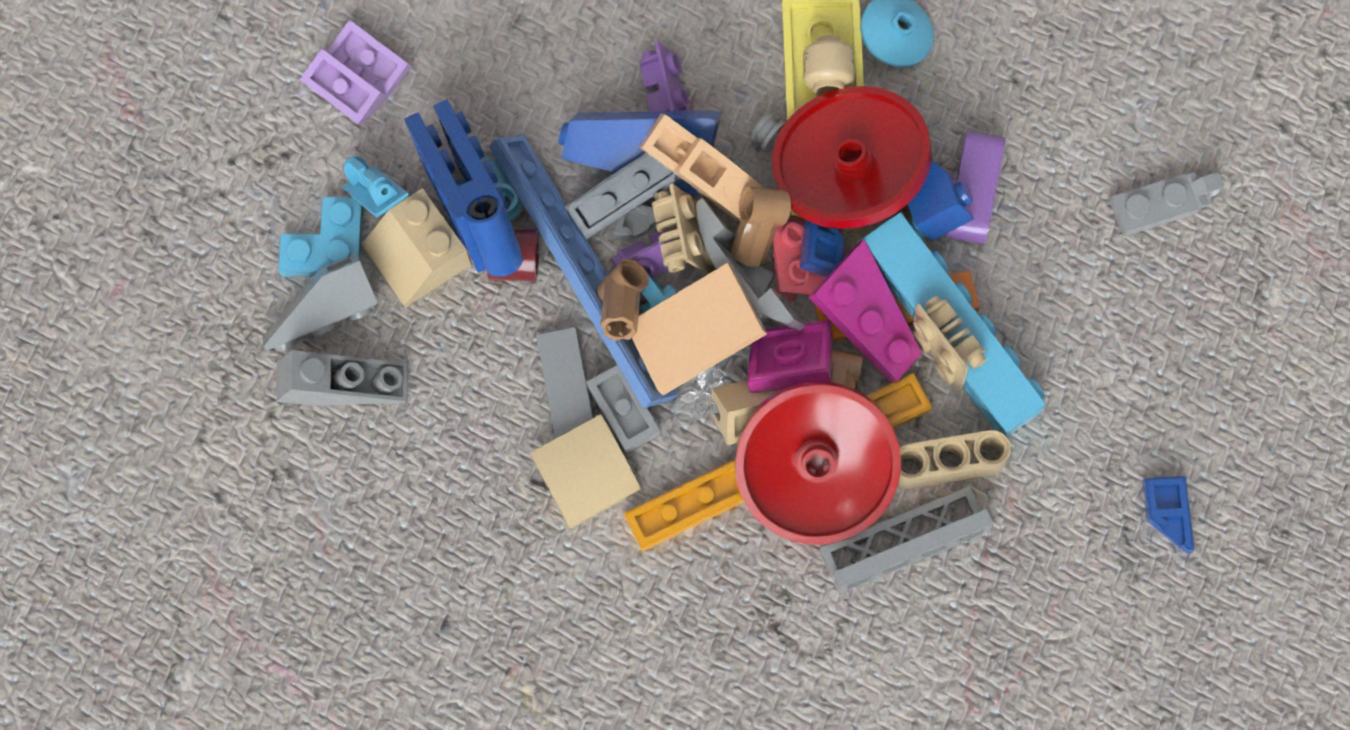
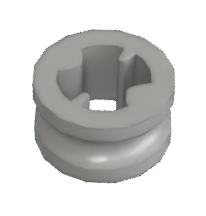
(766, 132)

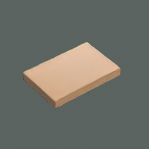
(696, 329)

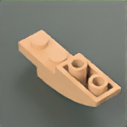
(698, 164)

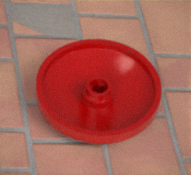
(852, 157)
(817, 462)

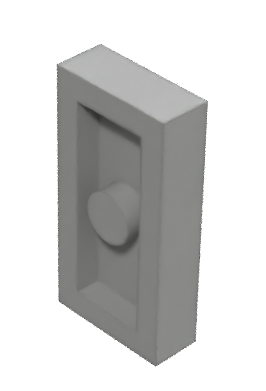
(622, 409)

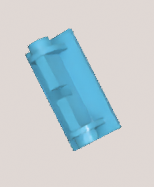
(371, 186)

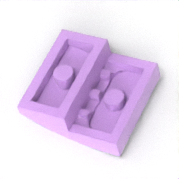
(356, 73)

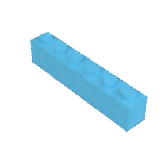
(919, 275)

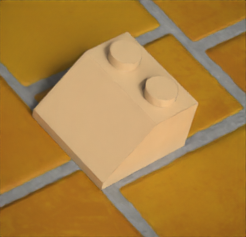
(415, 248)

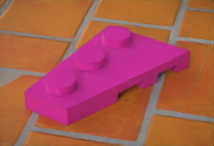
(867, 313)

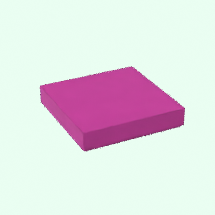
(791, 356)

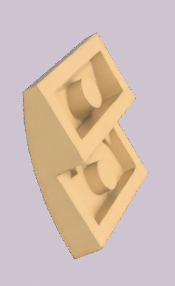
(585, 471)

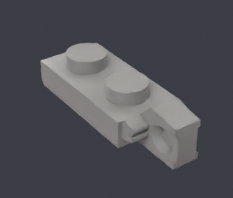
(1164, 201)

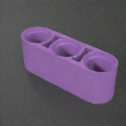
(980, 172)

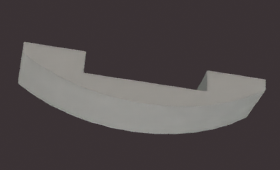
(716, 235)

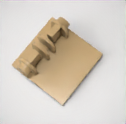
(681, 234)
(951, 361)

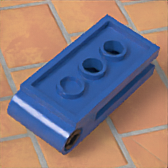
(474, 207)

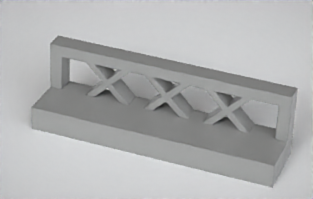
(914, 548)

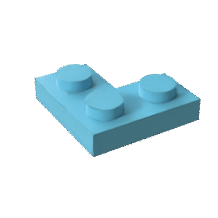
(338, 238)

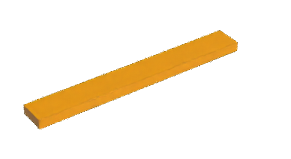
(718, 489)

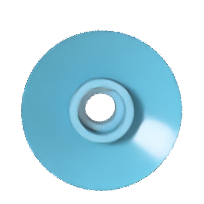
(888, 40)

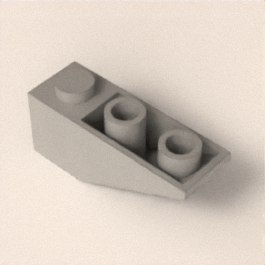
(329, 296)
(339, 380)

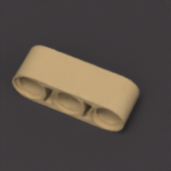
(965, 447)

